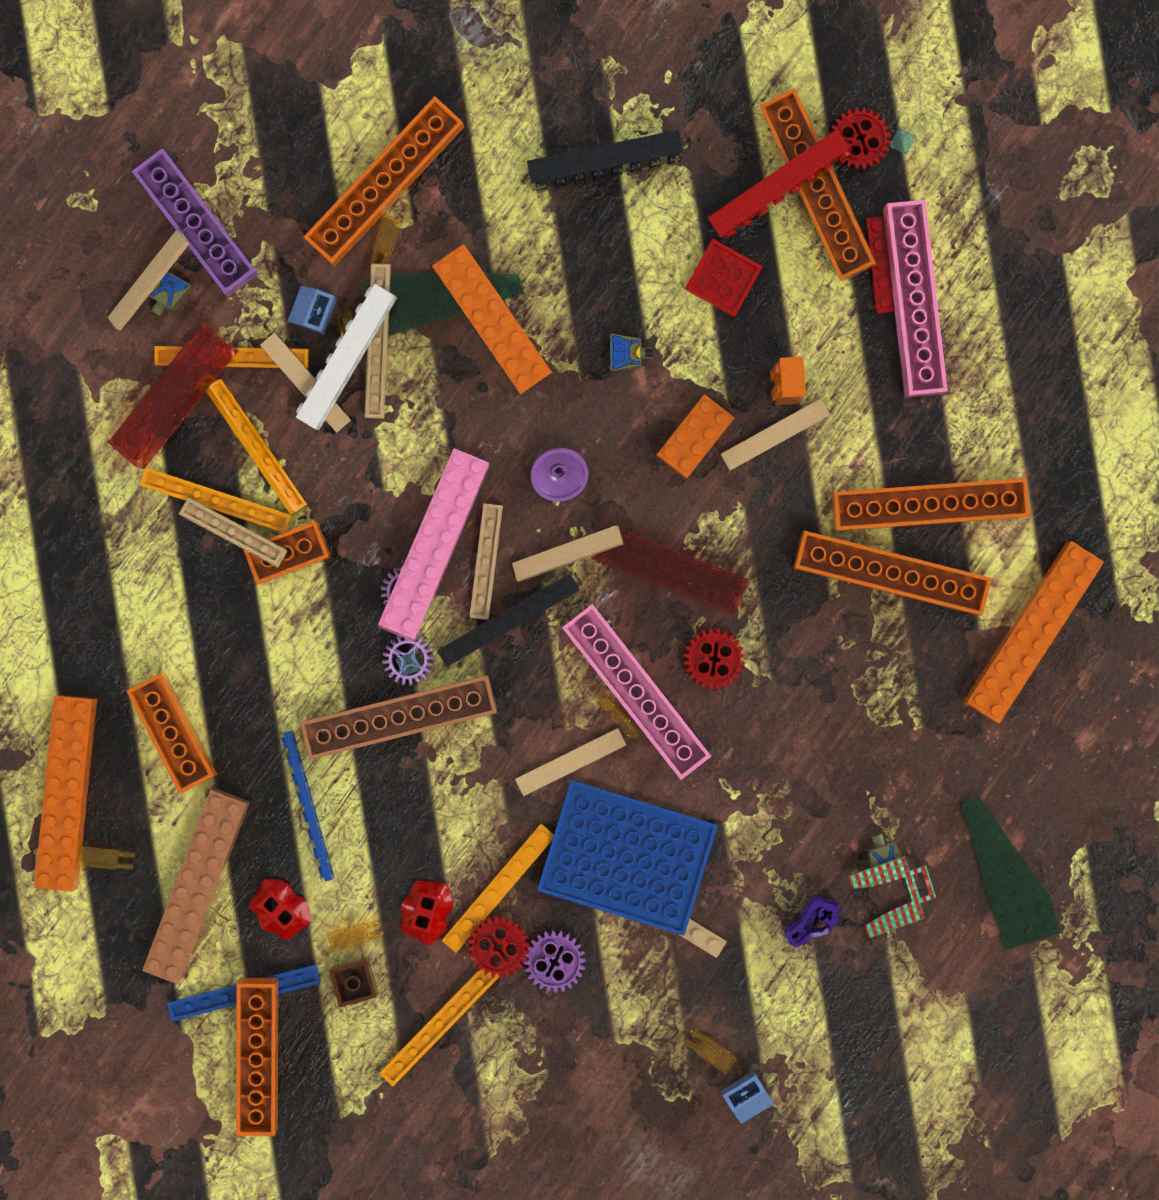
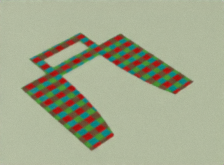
(887, 873)

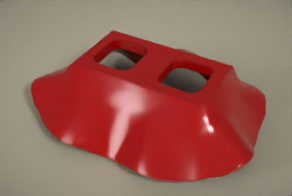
(286, 901)
(412, 908)

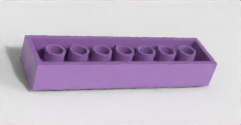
(196, 222)

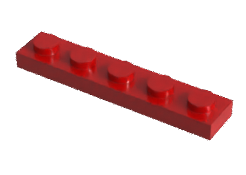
(881, 272)

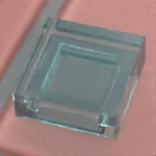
(902, 141)
(408, 664)

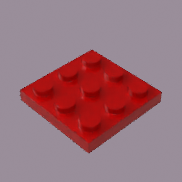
(723, 278)

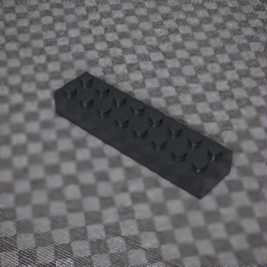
(605, 160)

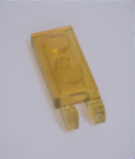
(386, 238)
(619, 716)
(103, 858)
(353, 935)
(712, 1052)

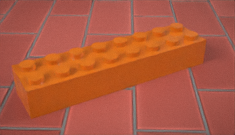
(492, 319)
(257, 1057)

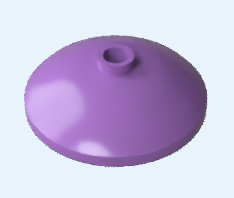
(560, 484)

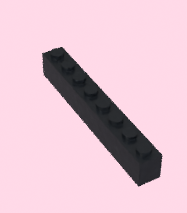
(508, 620)

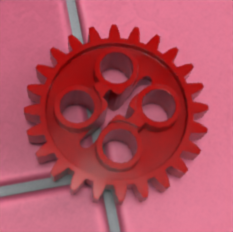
(876, 133)
(696, 657)
(513, 936)

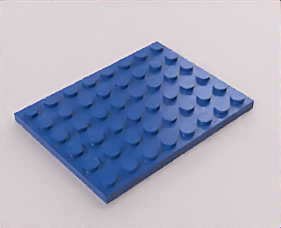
(627, 857)

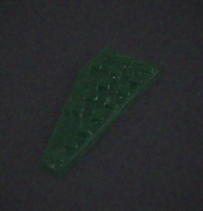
(426, 299)
(1015, 894)

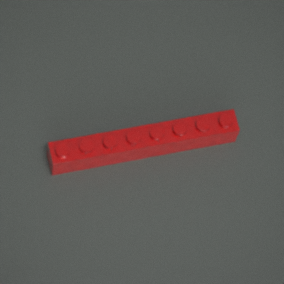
(780, 183)

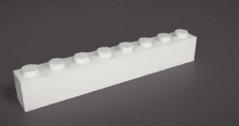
(346, 356)

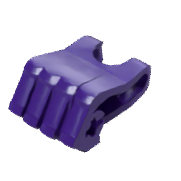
(804, 922)

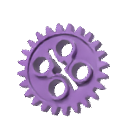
(539, 953)

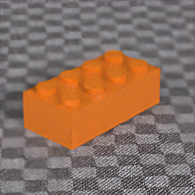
(788, 381)
(695, 436)
(304, 548)

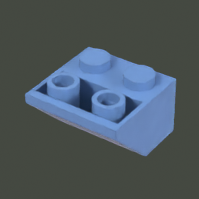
(312, 309)
(747, 1097)

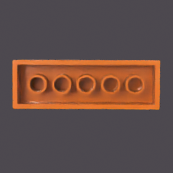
(171, 732)

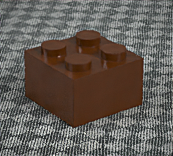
(353, 982)

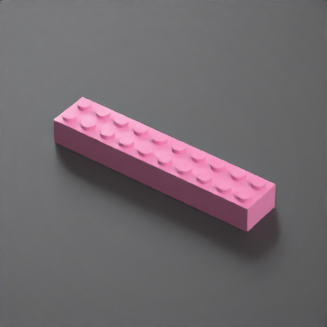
(915, 298)
(434, 545)
(636, 692)

